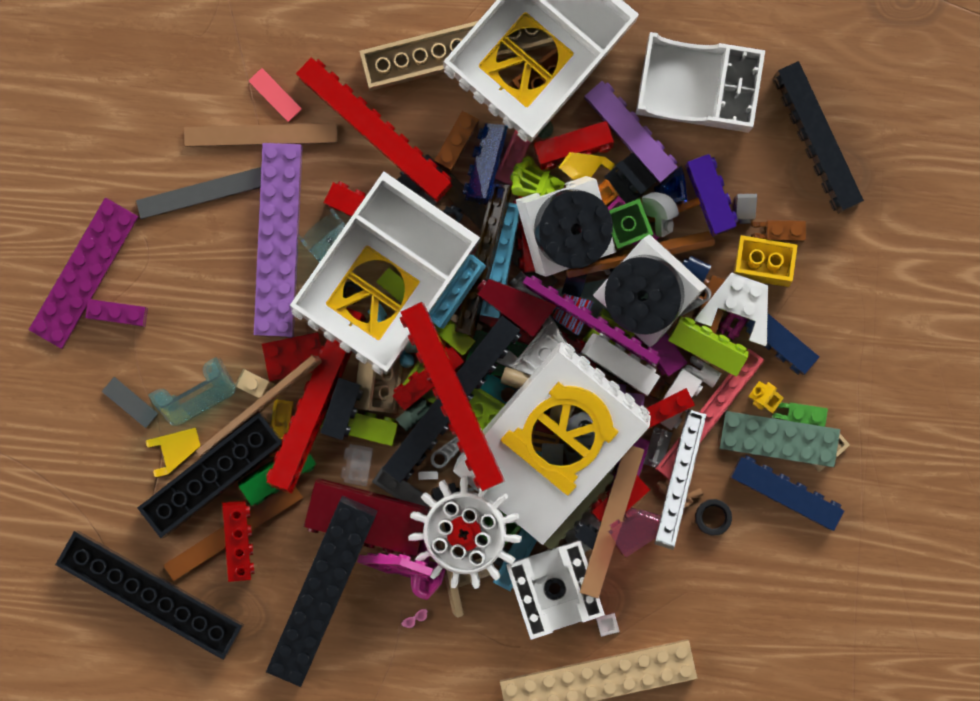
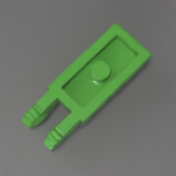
(803, 414)

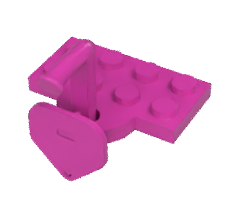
(419, 571)

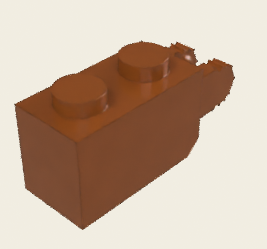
(781, 230)

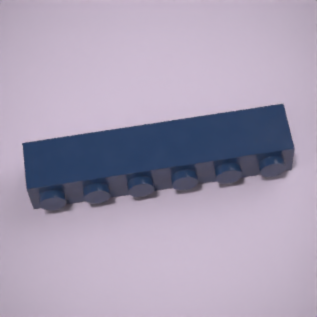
(786, 493)

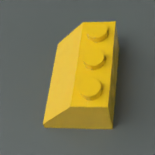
(765, 261)

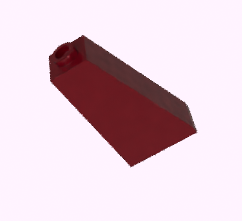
(519, 307)

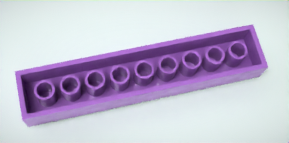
(278, 239)

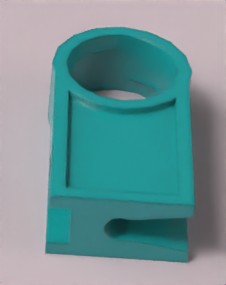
(494, 387)

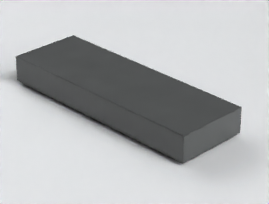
(130, 402)

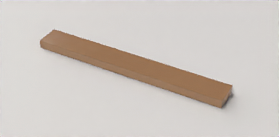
(260, 134)
(262, 403)
(614, 510)

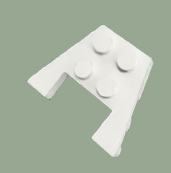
(741, 298)
(537, 350)

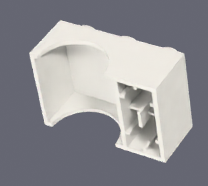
(700, 83)

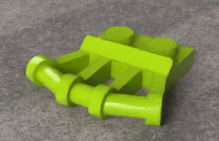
(534, 180)

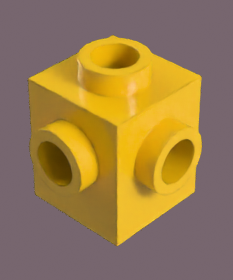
(762, 394)

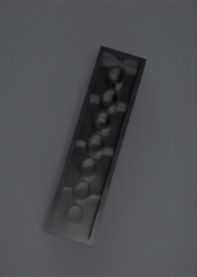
(818, 137)
(210, 475)

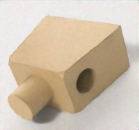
(253, 384)

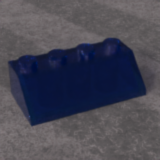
(486, 163)

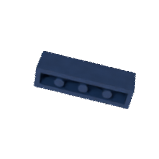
(786, 346)

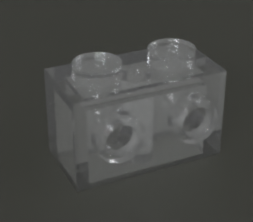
(358, 465)

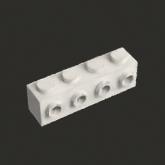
(620, 364)

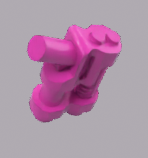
(725, 325)

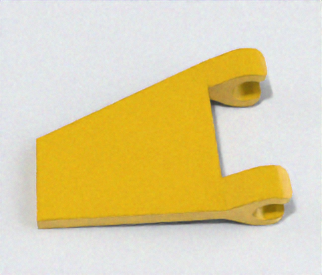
(581, 165)
(175, 448)

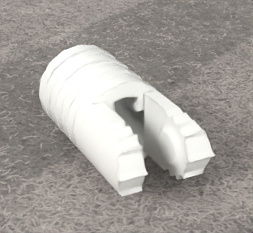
(707, 374)

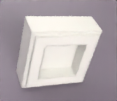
(428, 475)
(607, 624)

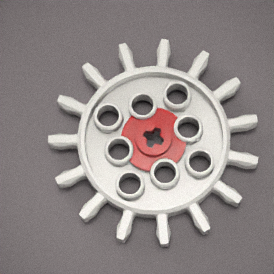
(469, 543)

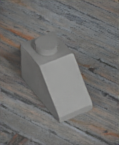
(745, 207)

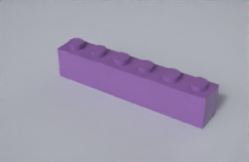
(630, 132)

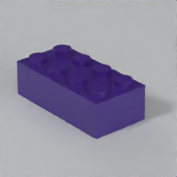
(712, 199)

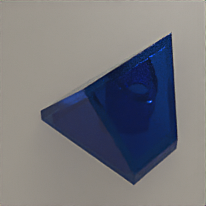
(674, 186)

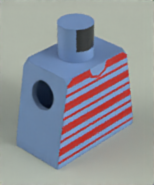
(568, 321)

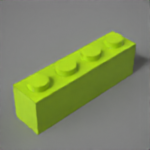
(708, 345)
(372, 429)

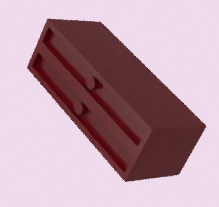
(391, 522)

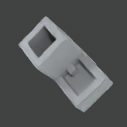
(662, 209)

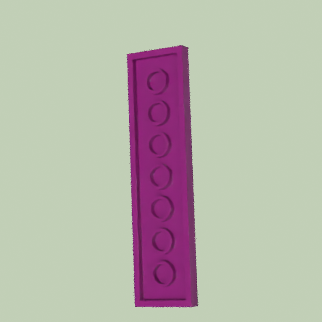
(83, 273)
(584, 315)

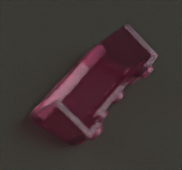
(635, 530)

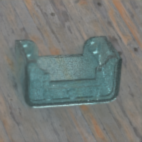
(198, 399)

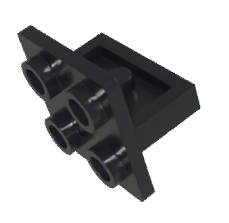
(630, 178)

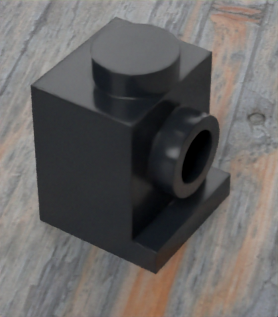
(586, 534)

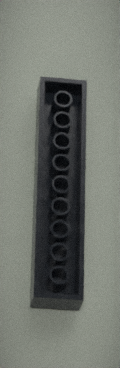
(433, 422)
(321, 591)
(149, 594)

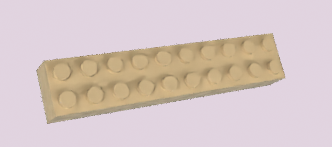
(425, 54)
(606, 676)

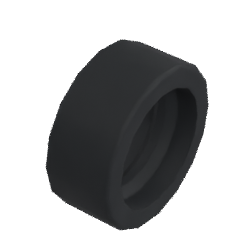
(713, 502)

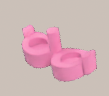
(420, 616)

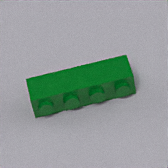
(256, 487)

